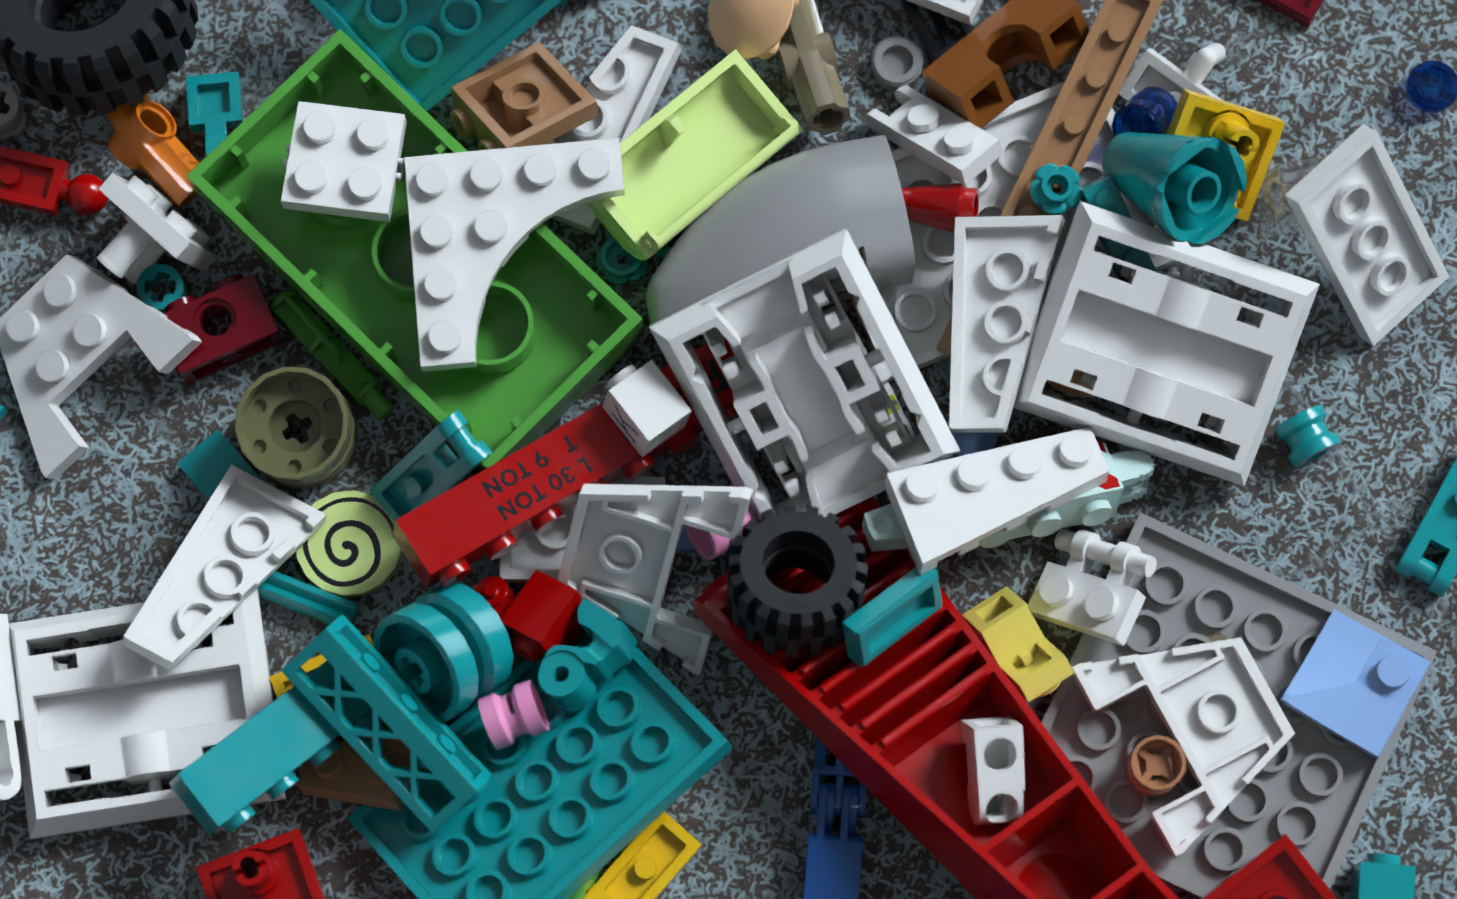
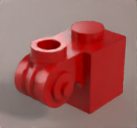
(538, 616)

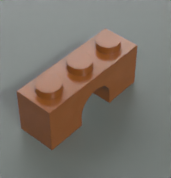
(971, 72)

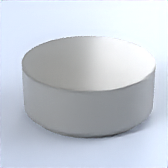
(896, 63)

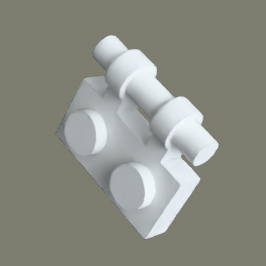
(1088, 602)

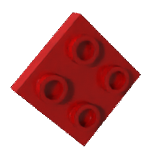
(264, 871)

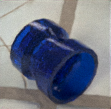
(1138, 112)

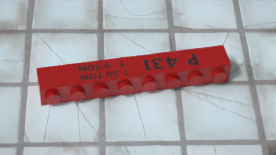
(536, 486)

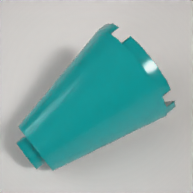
(1178, 181)

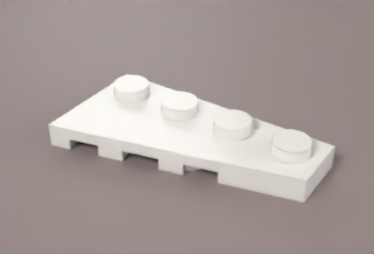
(626, 95)
(996, 302)
(969, 497)
(224, 558)

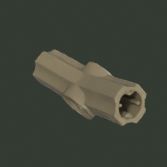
(813, 71)

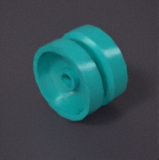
(447, 648)

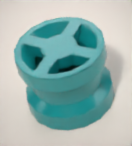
(1307, 436)

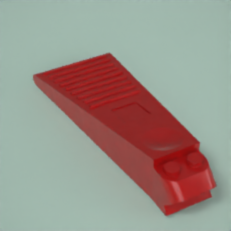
(903, 741)

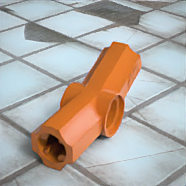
(147, 141)

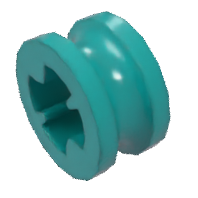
(151, 277)

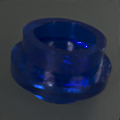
(1432, 86)

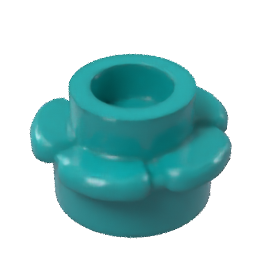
(1052, 202)
(614, 271)

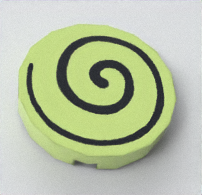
(353, 547)

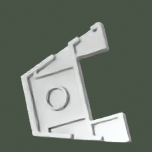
(63, 336)
(626, 548)
(1214, 711)

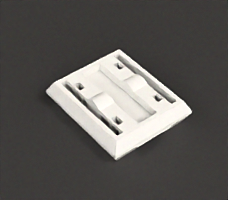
(1163, 344)
(806, 382)
(127, 713)

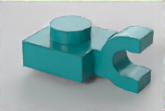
(214, 105)

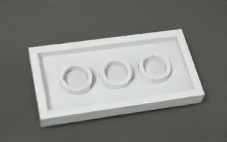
(1367, 234)

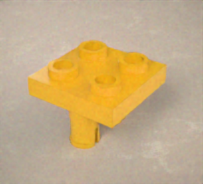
(1247, 130)

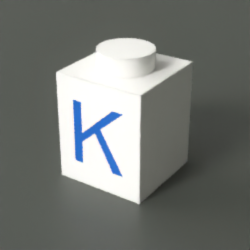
(645, 406)

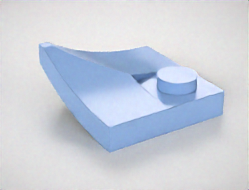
(1355, 683)

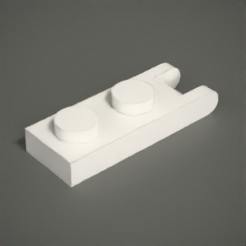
(936, 135)

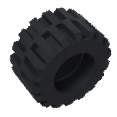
(804, 543)

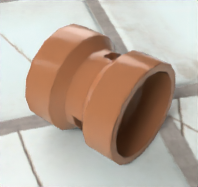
(1162, 758)

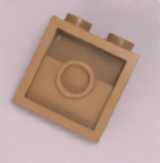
(520, 102)

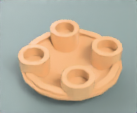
(749, 25)

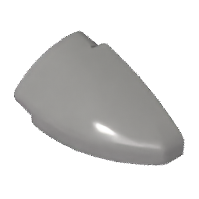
(787, 211)

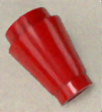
(940, 204)

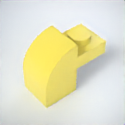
(1018, 644)

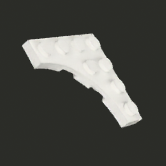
(472, 217)

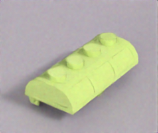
(694, 155)

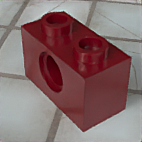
(250, 330)

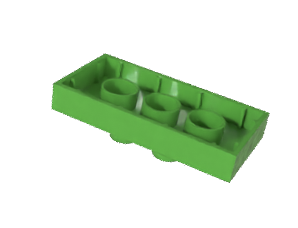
(545, 319)

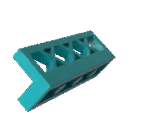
(400, 709)

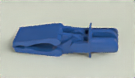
(833, 859)

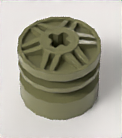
(267, 418)

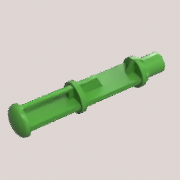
(331, 353)

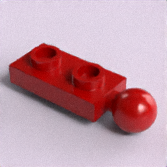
(42, 182)

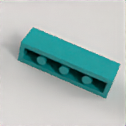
(262, 756)

